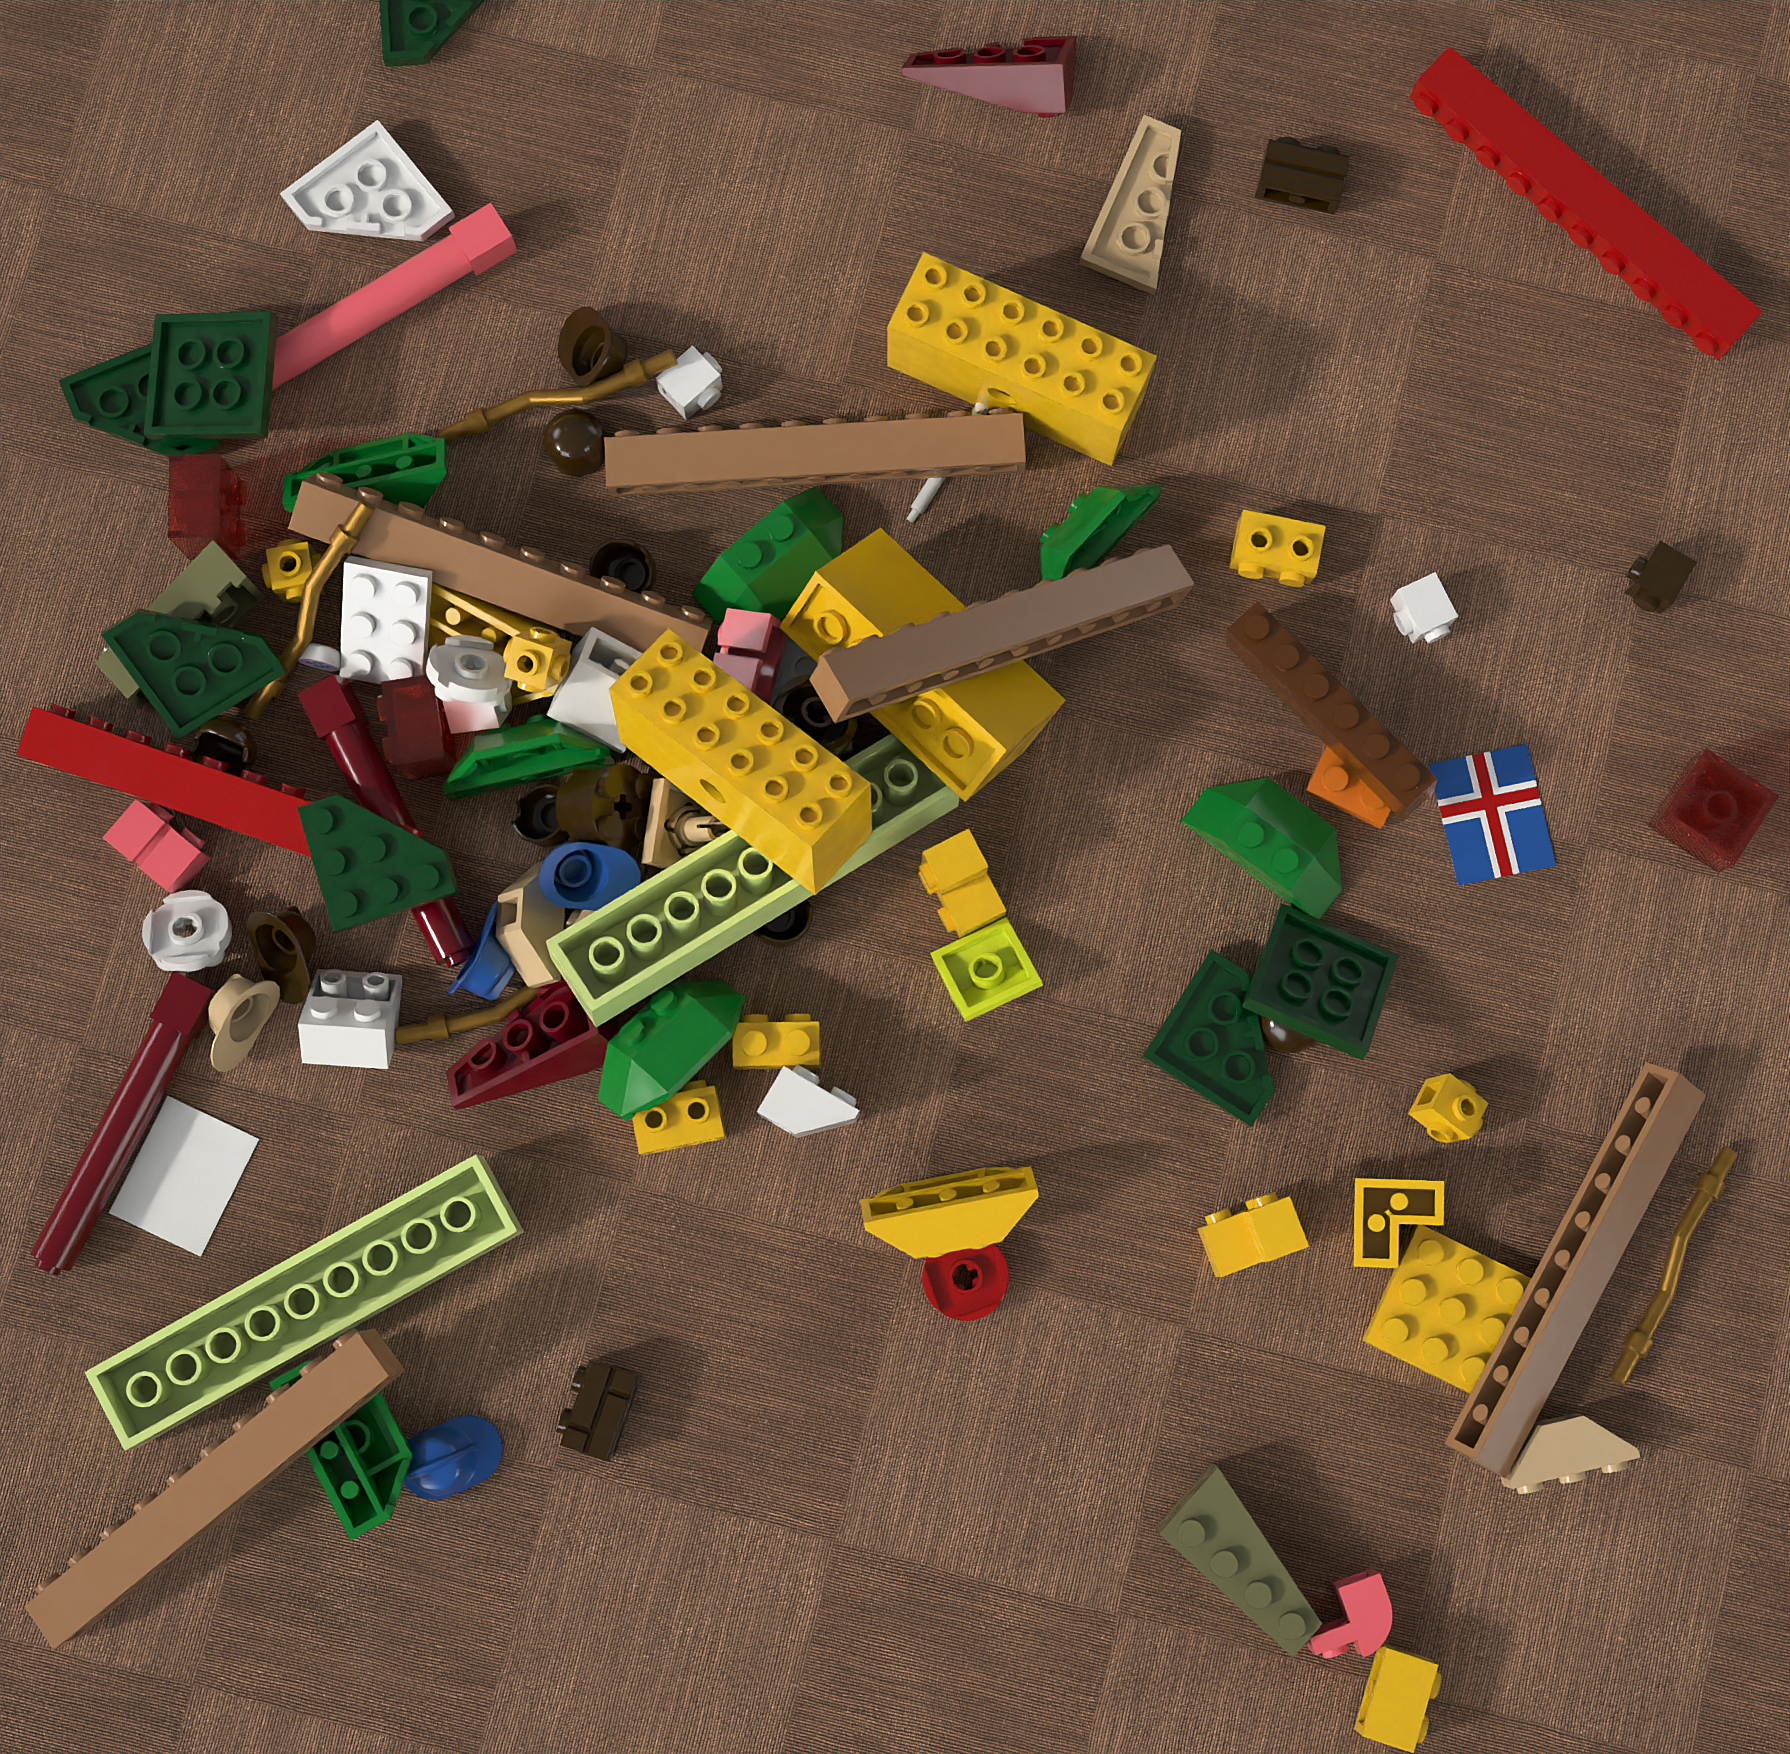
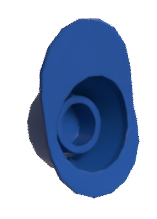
(587, 875)
(490, 964)
(453, 1457)

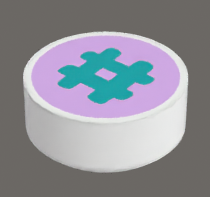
(321, 657)

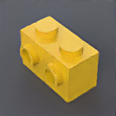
(1276, 548)
(776, 1044)
(681, 1121)
(1398, 1698)

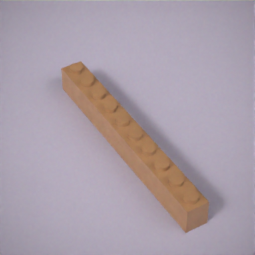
(815, 453)
(492, 570)
(998, 632)
(1575, 1269)
(214, 1487)

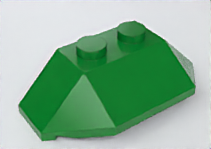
(398, 466)
(1094, 527)
(773, 558)
(521, 756)
(1272, 840)
(667, 1044)
(360, 1462)

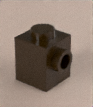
(1658, 577)

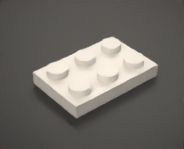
(384, 620)

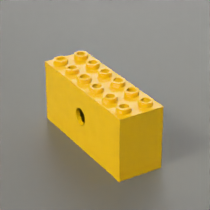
(1018, 356)
(958, 730)
(742, 761)

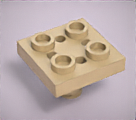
(687, 826)

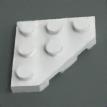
(369, 191)

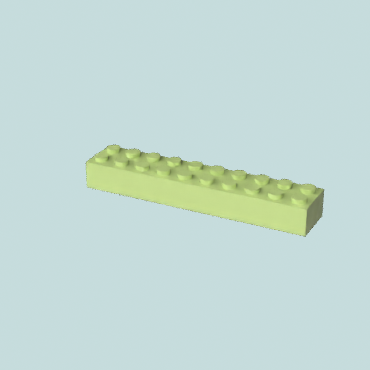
(726, 893)
(303, 1302)

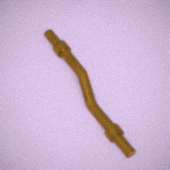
(634, 374)
(342, 541)
(440, 1026)
(1639, 1342)

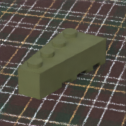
(206, 591)
(1229, 1549)

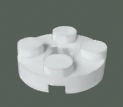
(453, 680)
(194, 952)

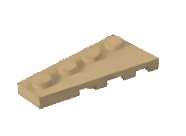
(1134, 216)

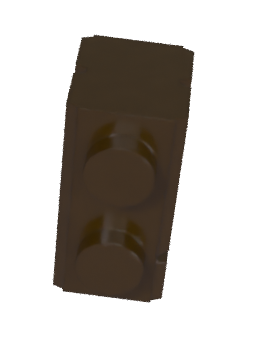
(1302, 175)
(599, 1409)

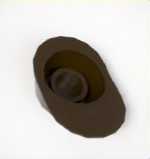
(590, 347)
(283, 948)

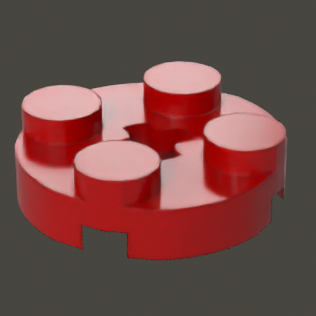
(953, 1299)

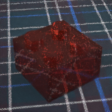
(205, 504)
(417, 728)
(1712, 810)

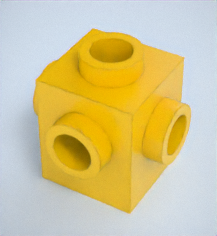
(286, 555)
(537, 659)
(1449, 1108)

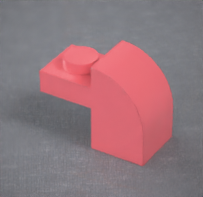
(1364, 1619)

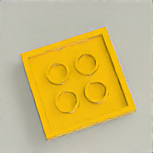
(1445, 1308)

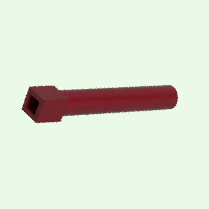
(342, 725)
(176, 1021)

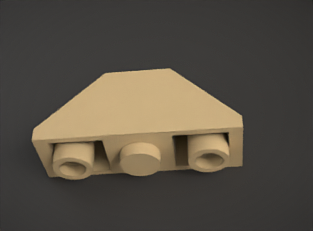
(524, 926)
(1565, 1450)

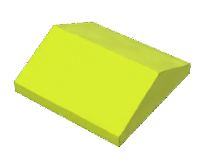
(986, 969)

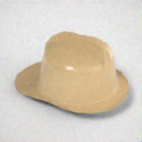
(237, 1018)

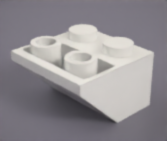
(584, 694)
(350, 1019)
(805, 1108)

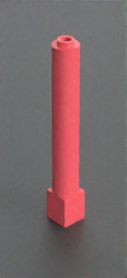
(472, 246)

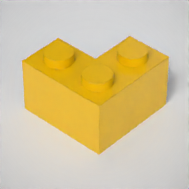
(961, 882)
(1385, 1205)
(1253, 1235)

